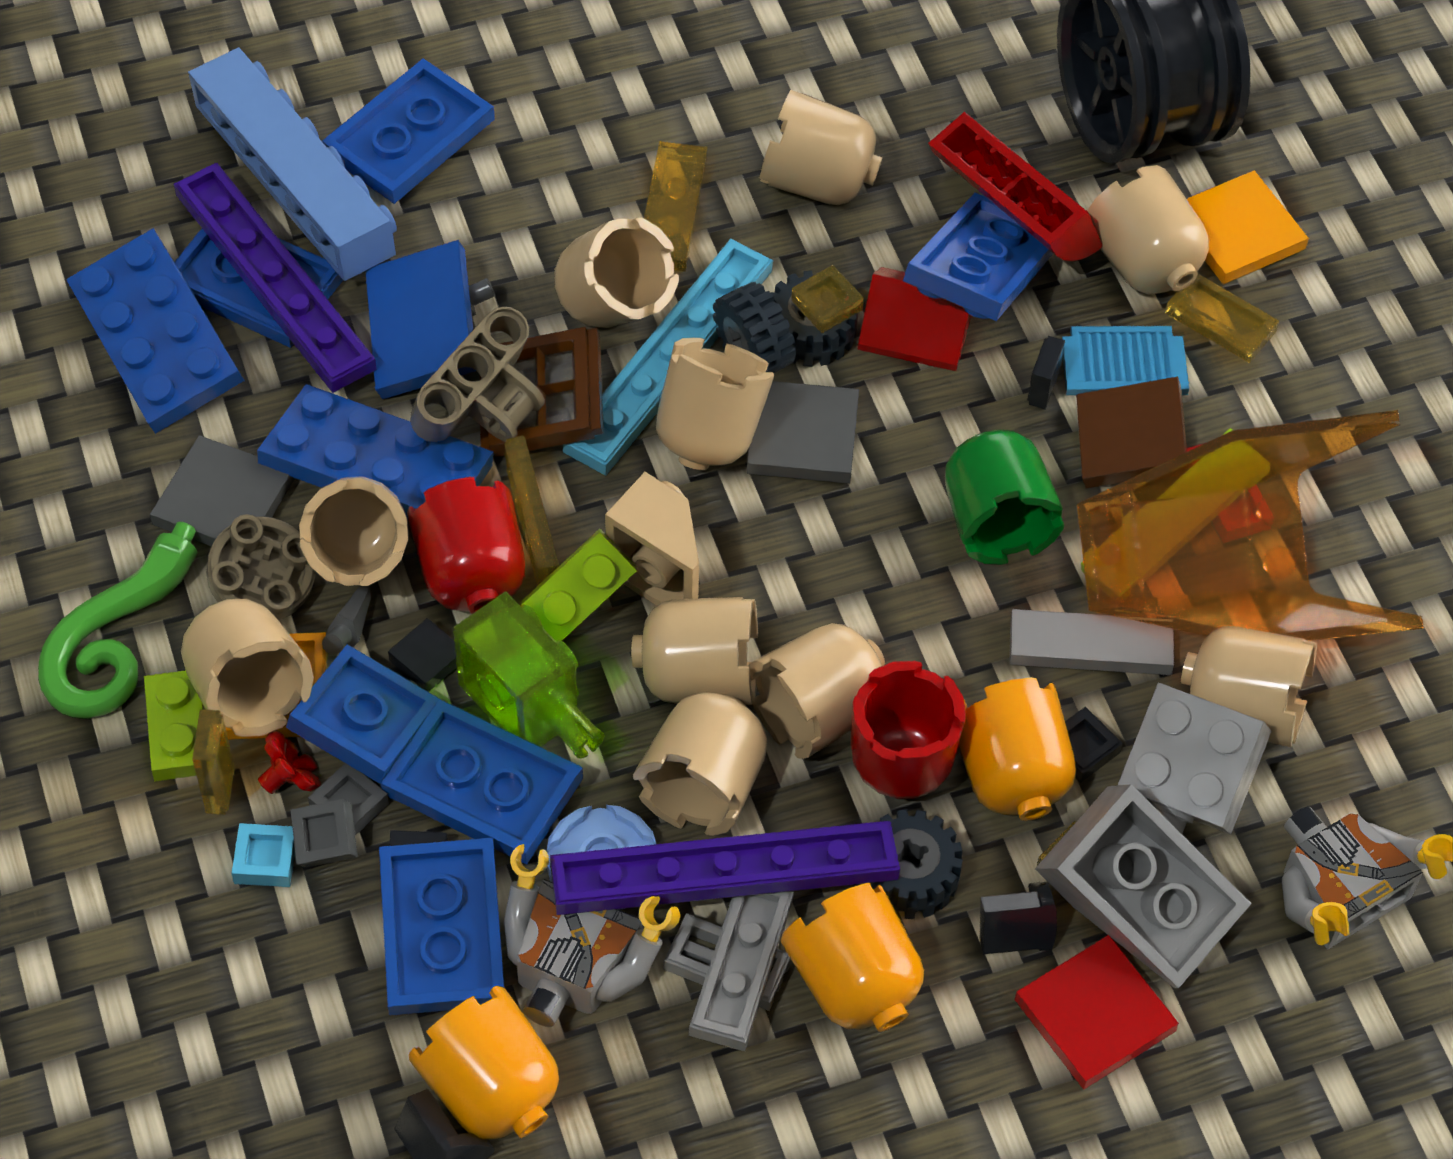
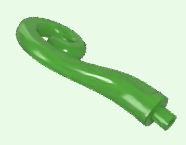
(156, 578)

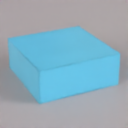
(264, 855)

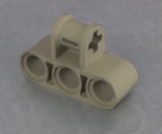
(485, 399)

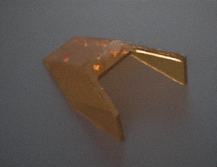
(1223, 537)

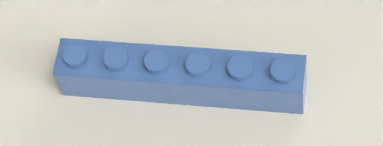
(294, 163)

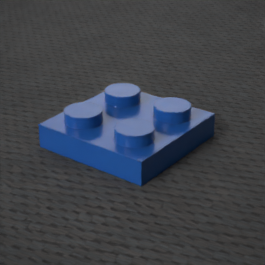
(362, 713)

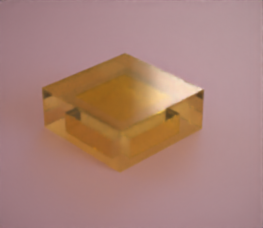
(827, 298)

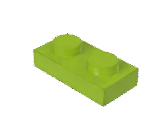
(580, 585)
(172, 724)

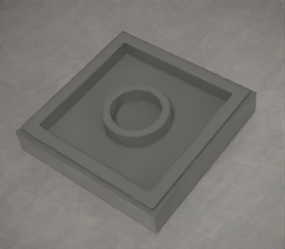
(805, 433)
(217, 487)

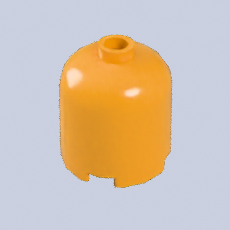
(1018, 749)
(857, 959)
(489, 1067)

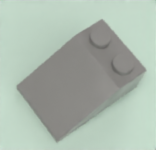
(1143, 883)

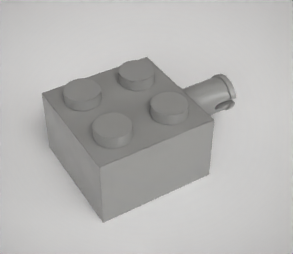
(1195, 759)

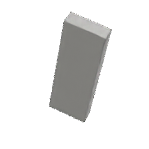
(1089, 642)
(740, 968)

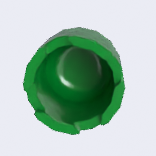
(1002, 497)

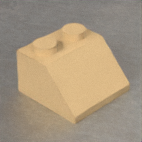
(658, 536)

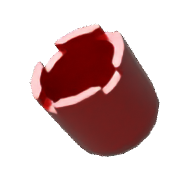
(468, 543)
(906, 729)

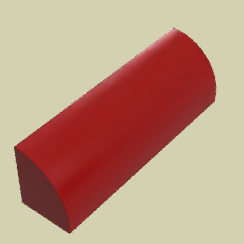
(1017, 189)

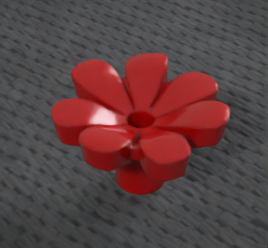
(287, 765)

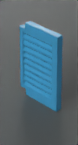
(1121, 356)

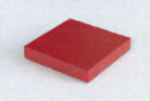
(1096, 1012)

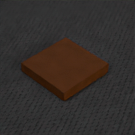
(1129, 430)

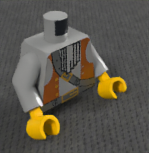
(1353, 872)
(576, 955)

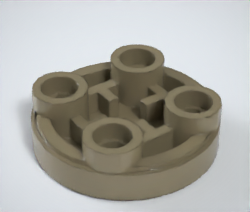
(260, 563)

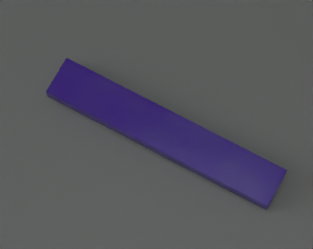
(275, 277)
(724, 867)

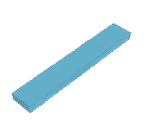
(637, 390)

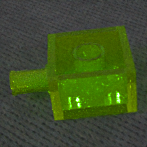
(522, 676)

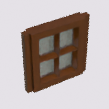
(569, 377)

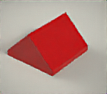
(910, 324)

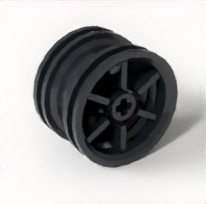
(1152, 72)

